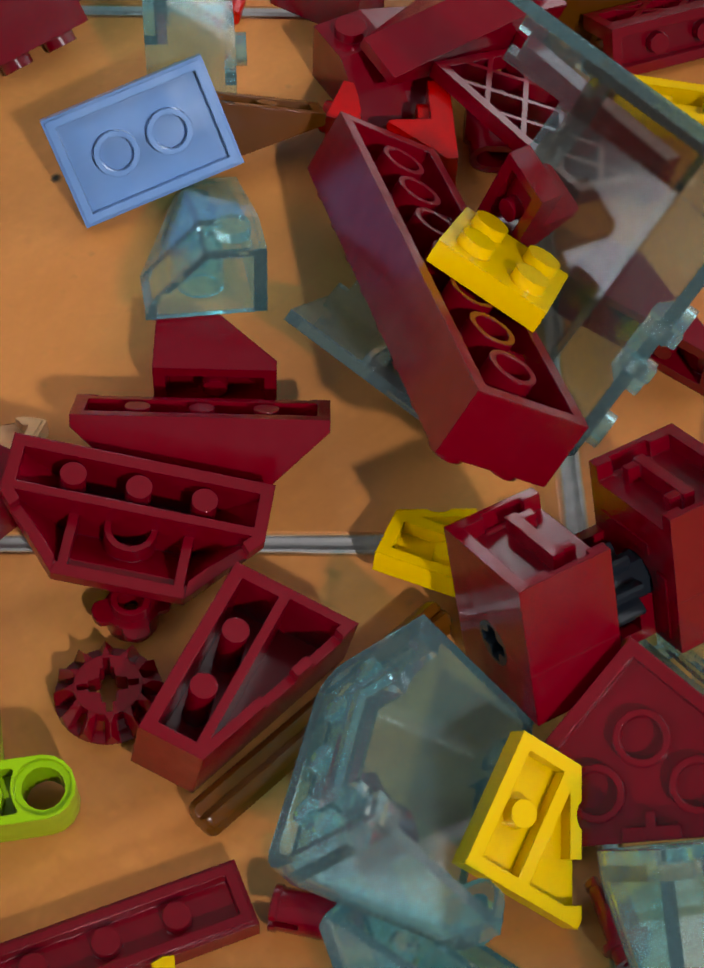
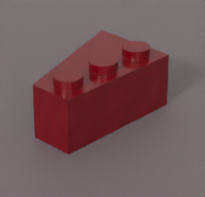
(237, 675)

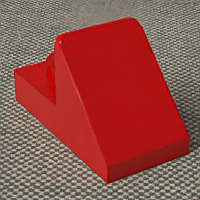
(432, 126)

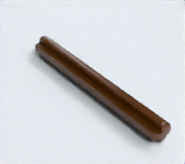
(272, 757)

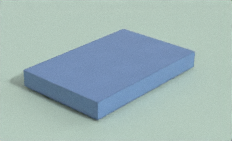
(142, 140)

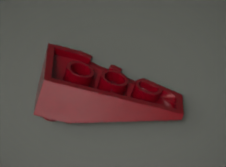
(443, 30)
(340, 59)

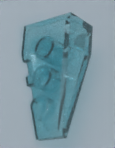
(207, 255)

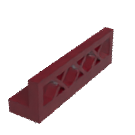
(650, 33)

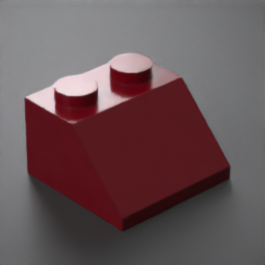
(34, 23)

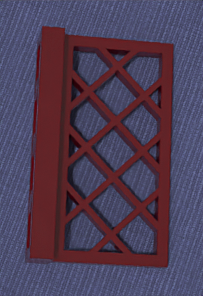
(485, 101)

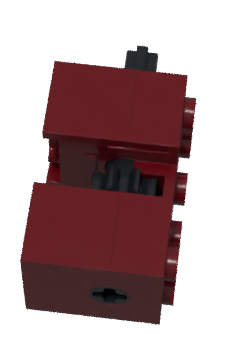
(556, 606)

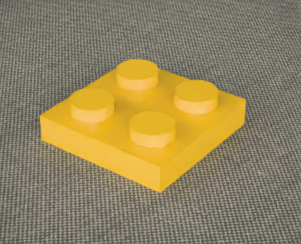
(499, 267)

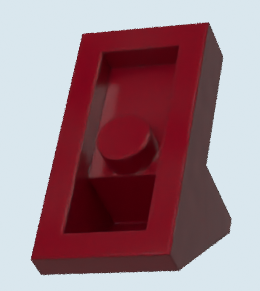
(528, 197)

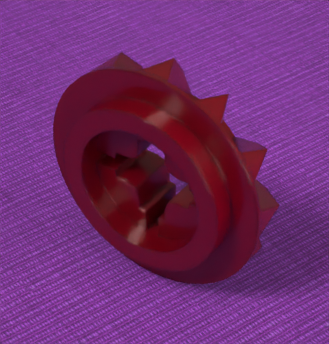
(82, 707)

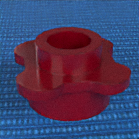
(129, 625)

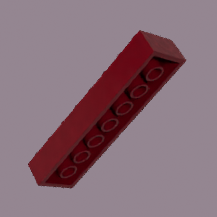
(468, 368)

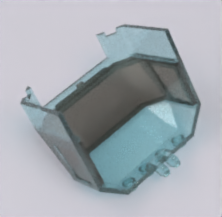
(627, 249)

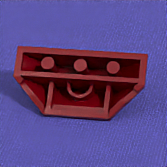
(214, 435)
(131, 519)

